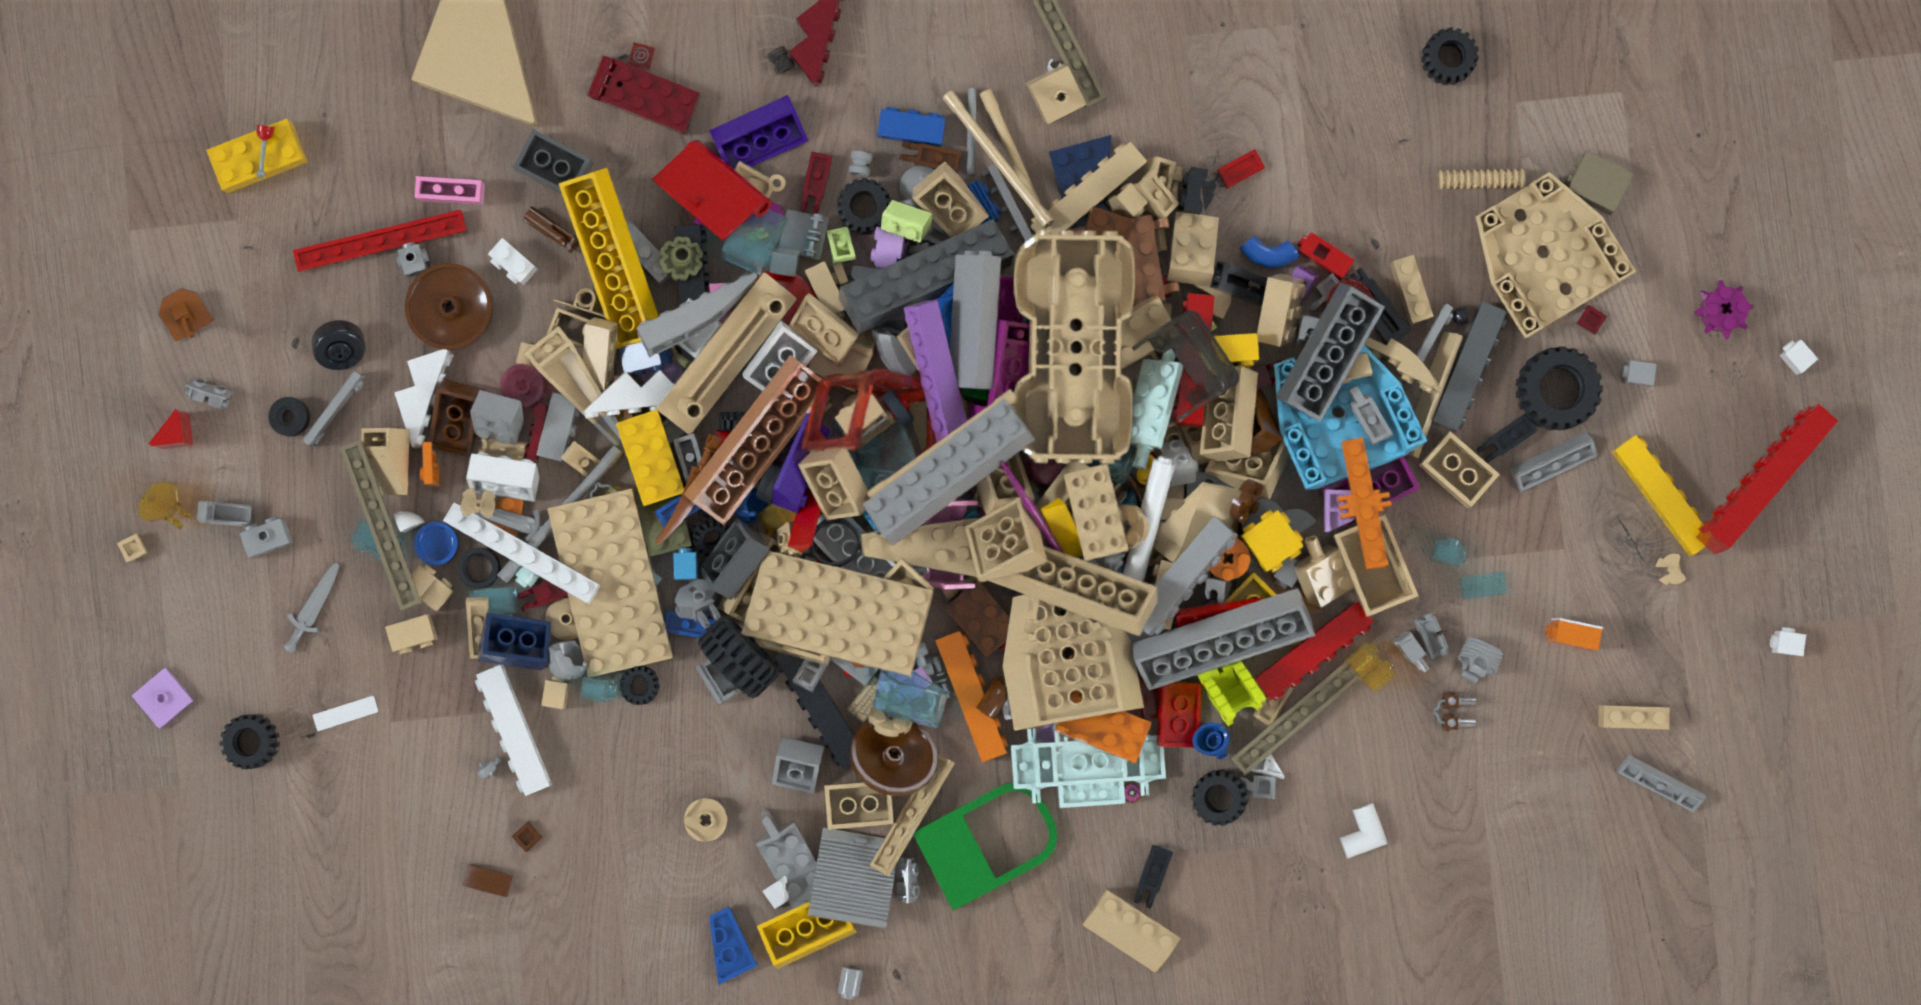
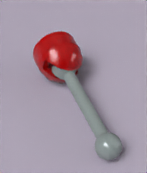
(264, 133)

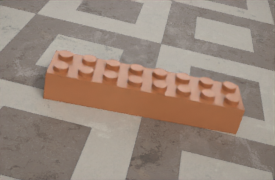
(755, 441)

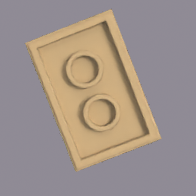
(823, 329)

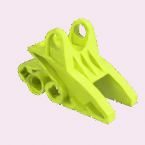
(1231, 692)

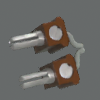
(1453, 701)

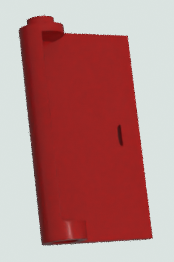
(707, 180)

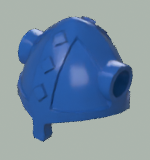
(750, 507)
(1212, 740)

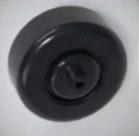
(338, 345)

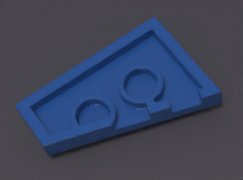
(730, 946)

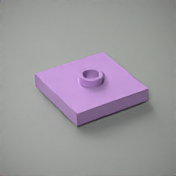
(162, 698)

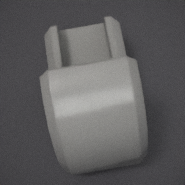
(224, 513)

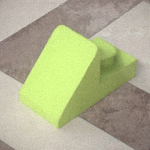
(841, 245)

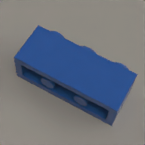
(911, 126)

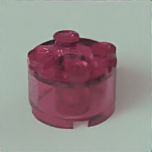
(520, 374)
(1043, 474)

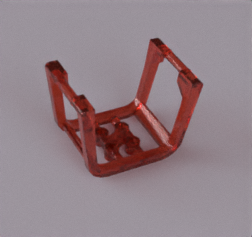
(867, 382)

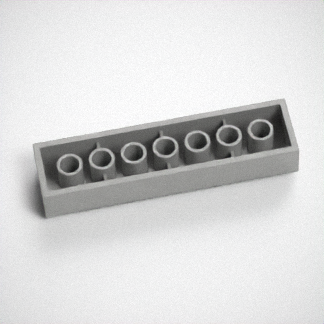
(948, 472)
(1223, 639)

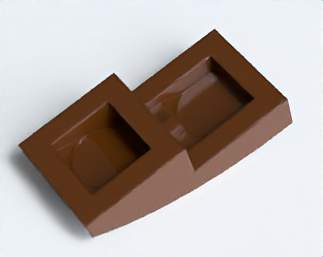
(487, 880)

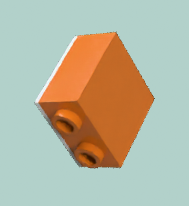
(1574, 634)

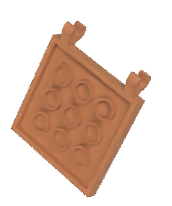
(1147, 265)

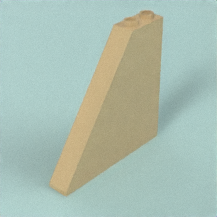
(476, 58)

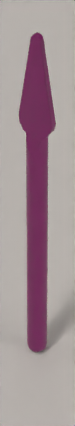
(1033, 511)

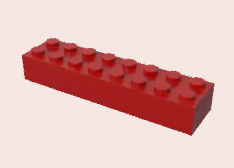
(1766, 479)

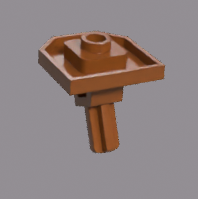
(184, 313)

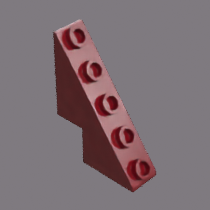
(818, 26)

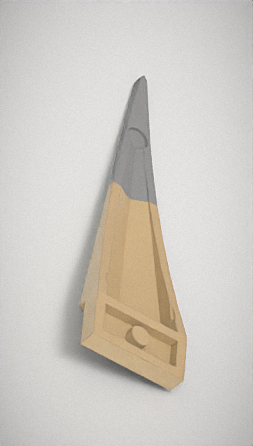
(564, 369)

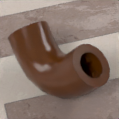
(994, 697)

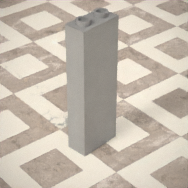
(975, 318)

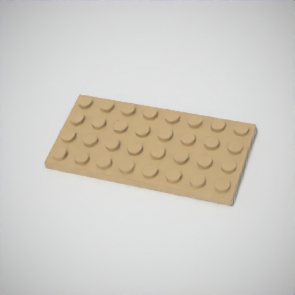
(607, 545)
(837, 613)

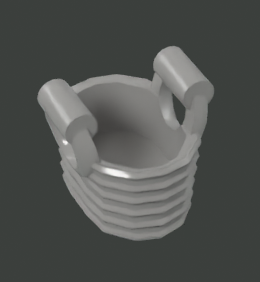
(1481, 653)

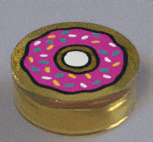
(1132, 792)

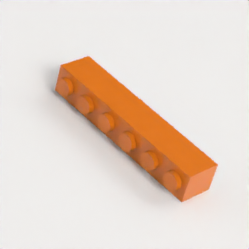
(969, 694)

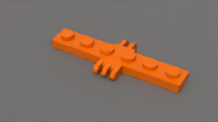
(1364, 504)

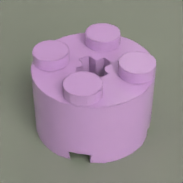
(889, 248)

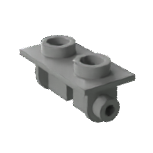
(198, 389)
(1427, 627)
(908, 890)

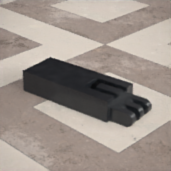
(1235, 282)
(1390, 323)

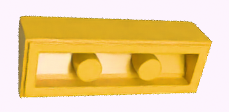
(1063, 527)

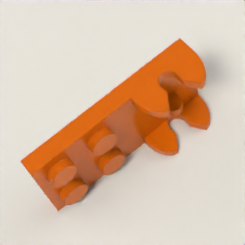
(1112, 732)

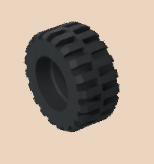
(1585, 376)
(738, 657)

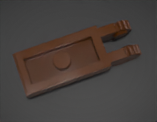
(931, 156)

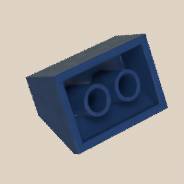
(514, 641)

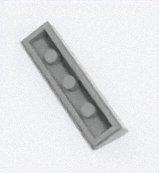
(1553, 462)

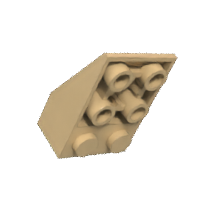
(388, 457)

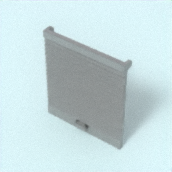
(846, 884)

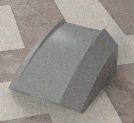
(892, 352)

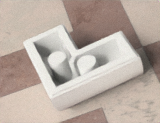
(1370, 834)

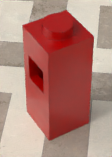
(1324, 255)

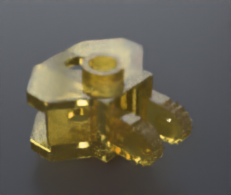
(164, 504)

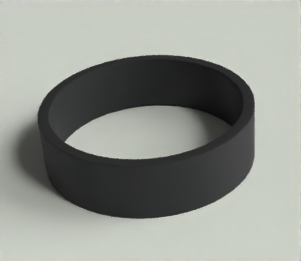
(851, 557)

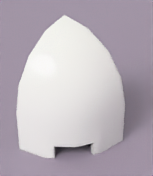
(407, 521)

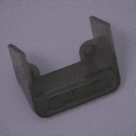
(1200, 357)

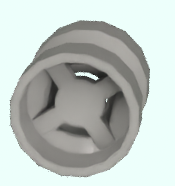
(860, 163)

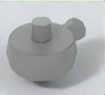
(488, 768)

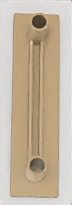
(726, 353)

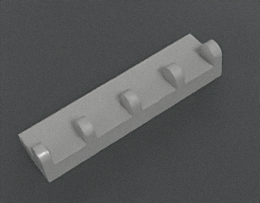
(1011, 206)

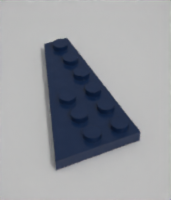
(1075, 161)

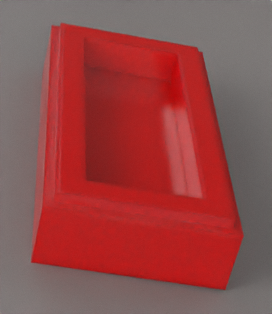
(1241, 169)

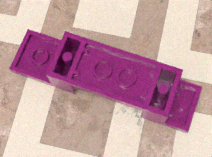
(1012, 345)

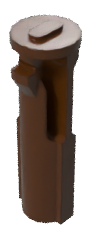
(550, 229)

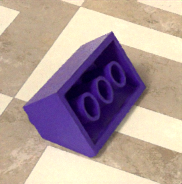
(759, 134)
(791, 484)

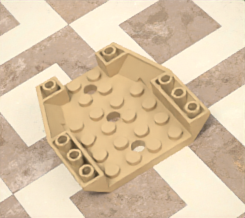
(1578, 247)
(1042, 679)

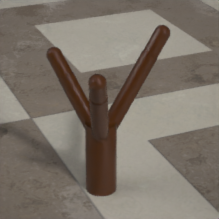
(1136, 488)

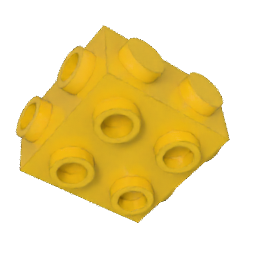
(1272, 540)

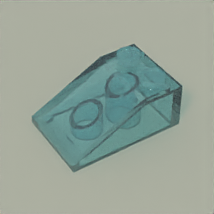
(754, 241)
(910, 698)

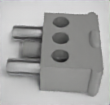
(1410, 649)

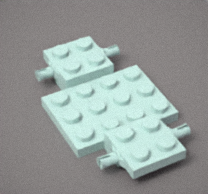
(1081, 771)

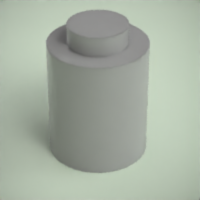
(850, 982)

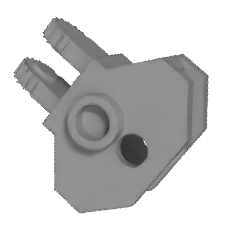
(698, 603)

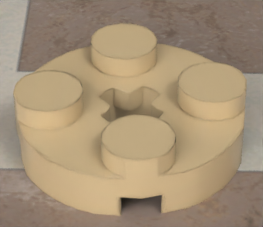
(1138, 522)
(886, 726)
(693, 821)

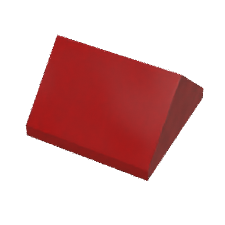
(174, 432)

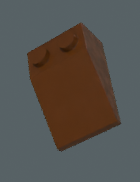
(452, 419)

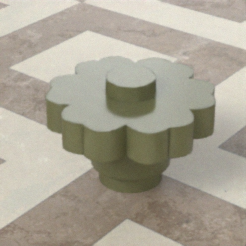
(681, 258)

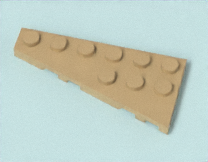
(931, 545)

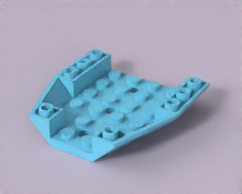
(1317, 445)

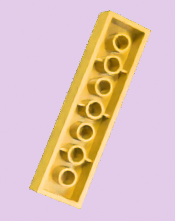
(609, 253)

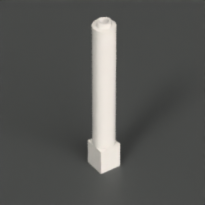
(1152, 507)

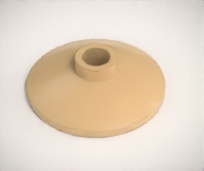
(554, 614)

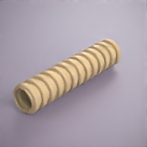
(1481, 178)

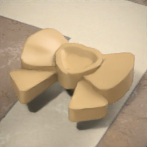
(1675, 575)

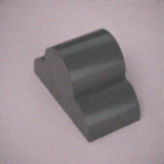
(1299, 519)

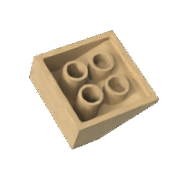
(1260, 467)
(1005, 542)

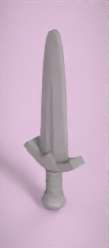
(517, 522)
(312, 608)

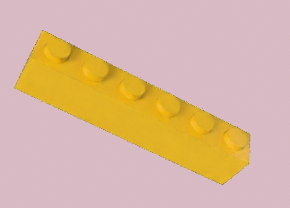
(1660, 492)

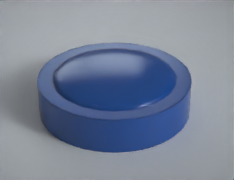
(436, 543)

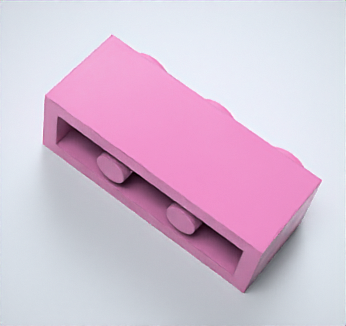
(449, 190)

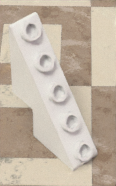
(627, 394)
(418, 400)

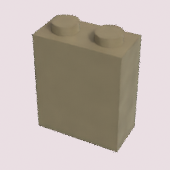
(1598, 182)

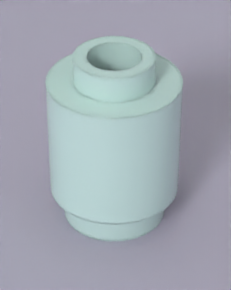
(526, 577)

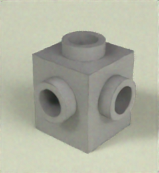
(415, 266)

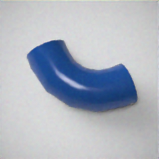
(1269, 256)

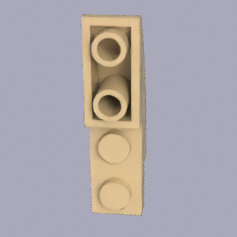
(1406, 362)

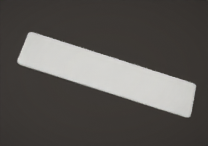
(345, 713)

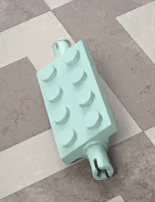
(1153, 404)

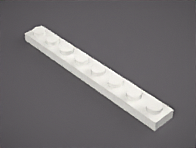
(523, 554)

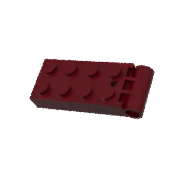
(644, 94)

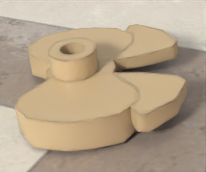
(485, 506)

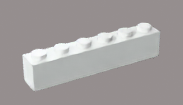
(513, 729)

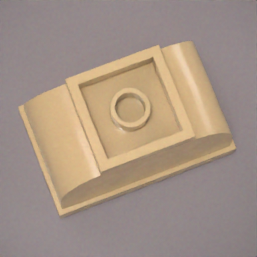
(1377, 587)

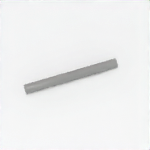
(971, 141)

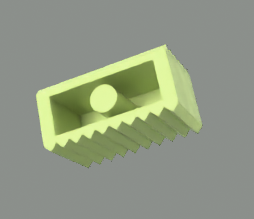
(906, 221)

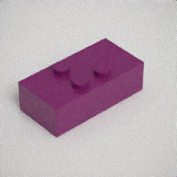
(1390, 477)

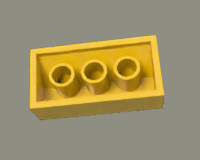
(798, 935)

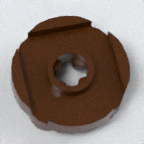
(1247, 501)

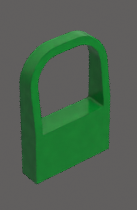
(958, 858)

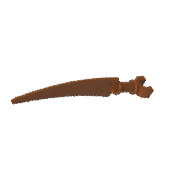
(685, 505)

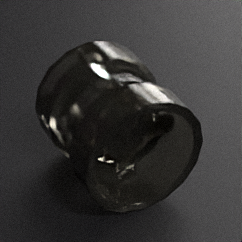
(780, 60)

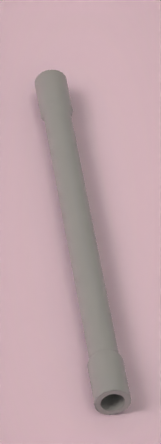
(606, 463)

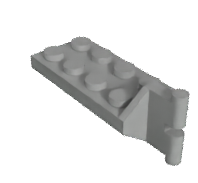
(788, 857)

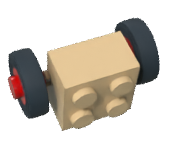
(876, 418)

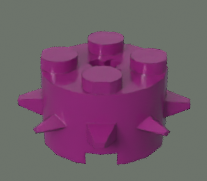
(1712, 314)

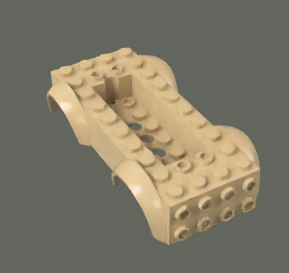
(1053, 284)

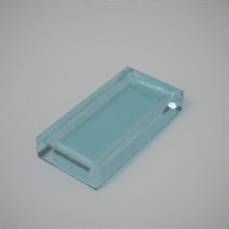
(1483, 585)

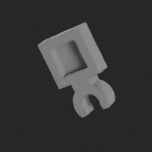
(1261, 786)

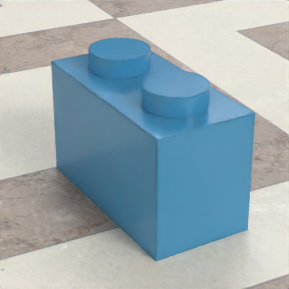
(686, 565)

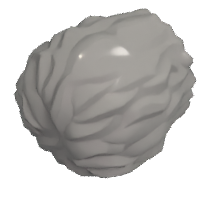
(566, 660)

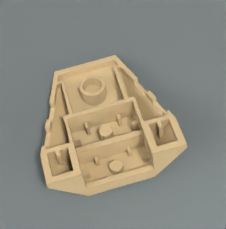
(1191, 518)

